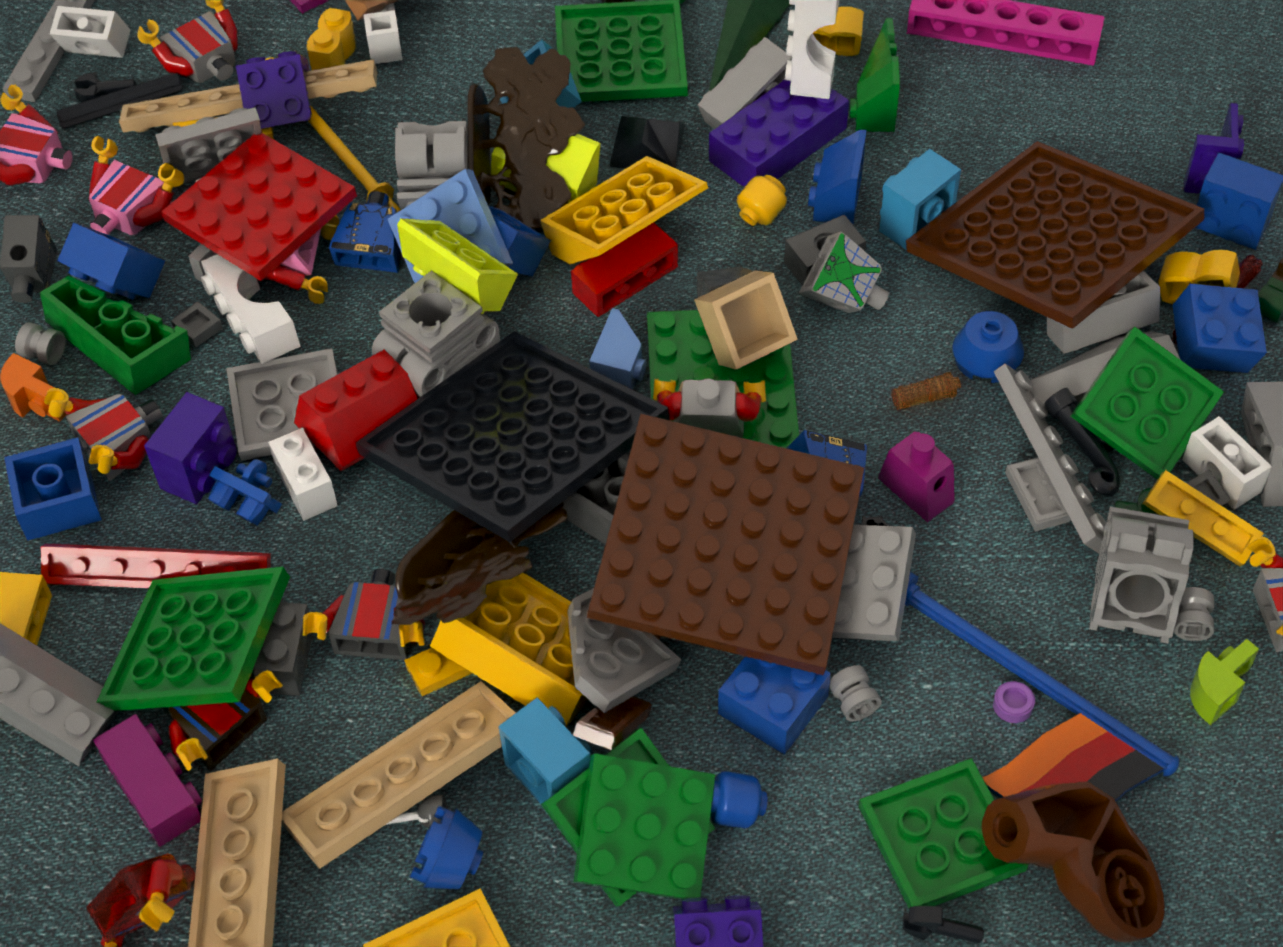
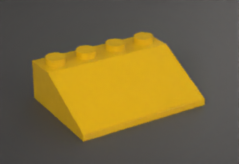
(618, 209)
(517, 644)

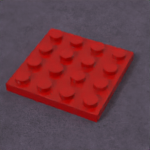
(259, 205)

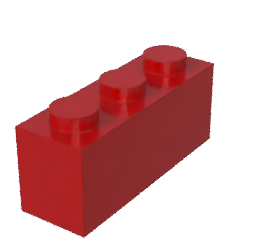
(624, 269)

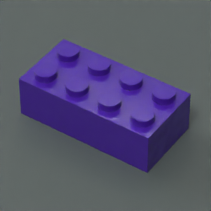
(776, 133)

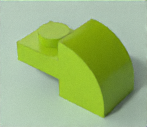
(1219, 680)

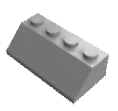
(49, 698)

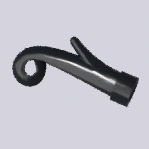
(1105, 476)

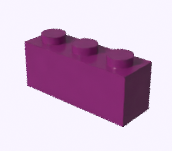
(149, 779)

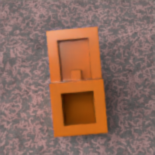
(26, 386)

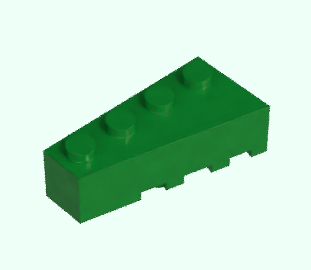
(118, 339)

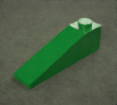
(878, 86)

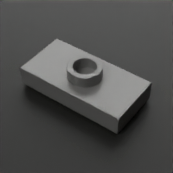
(1037, 494)

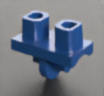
(256, 500)

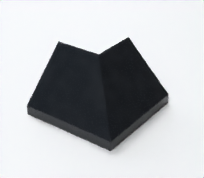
(649, 138)

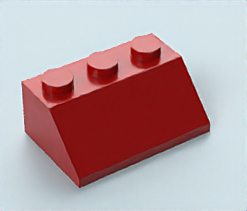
(353, 405)

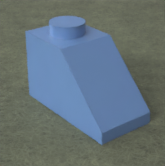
(618, 352)

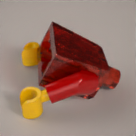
(140, 897)

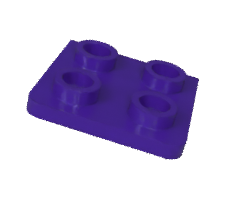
(276, 88)
(1207, 148)
(718, 925)

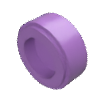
(1014, 702)

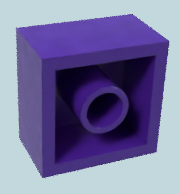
(189, 447)

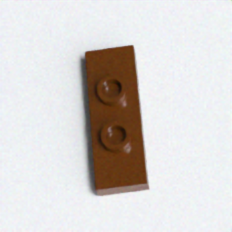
(614, 725)

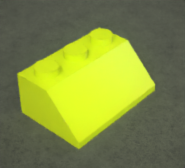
(576, 164)
(456, 260)

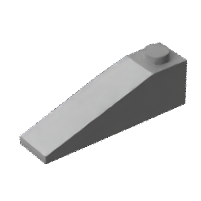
(1082, 370)

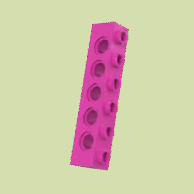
(1010, 27)

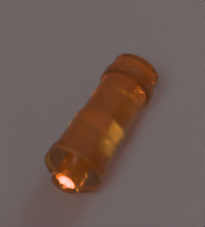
(925, 391)

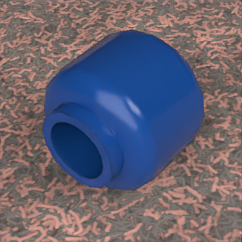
(737, 800)

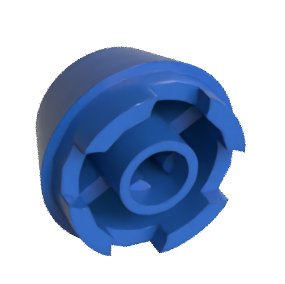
(987, 344)
(448, 851)

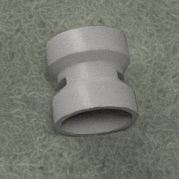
(36, 342)
(1194, 616)
(854, 692)

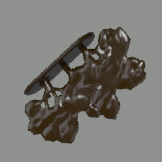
(528, 132)
(456, 562)

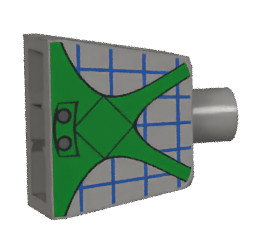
(844, 276)

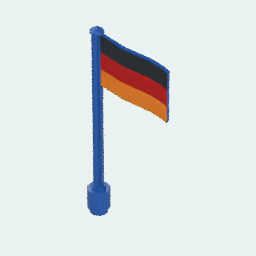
(1082, 749)

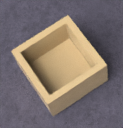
(746, 319)

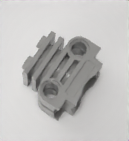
(428, 157)
(434, 331)
(1141, 573)

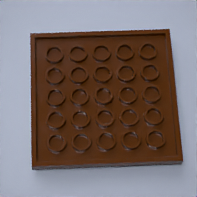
(1055, 233)
(728, 544)

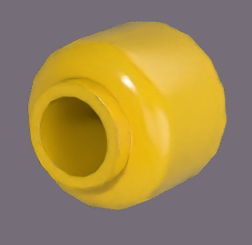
(761, 200)

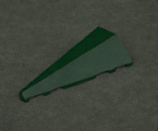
(744, 27)

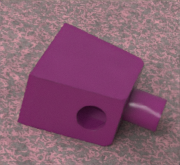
(920, 475)

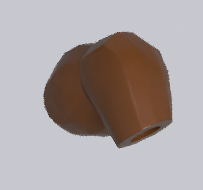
(1088, 847)

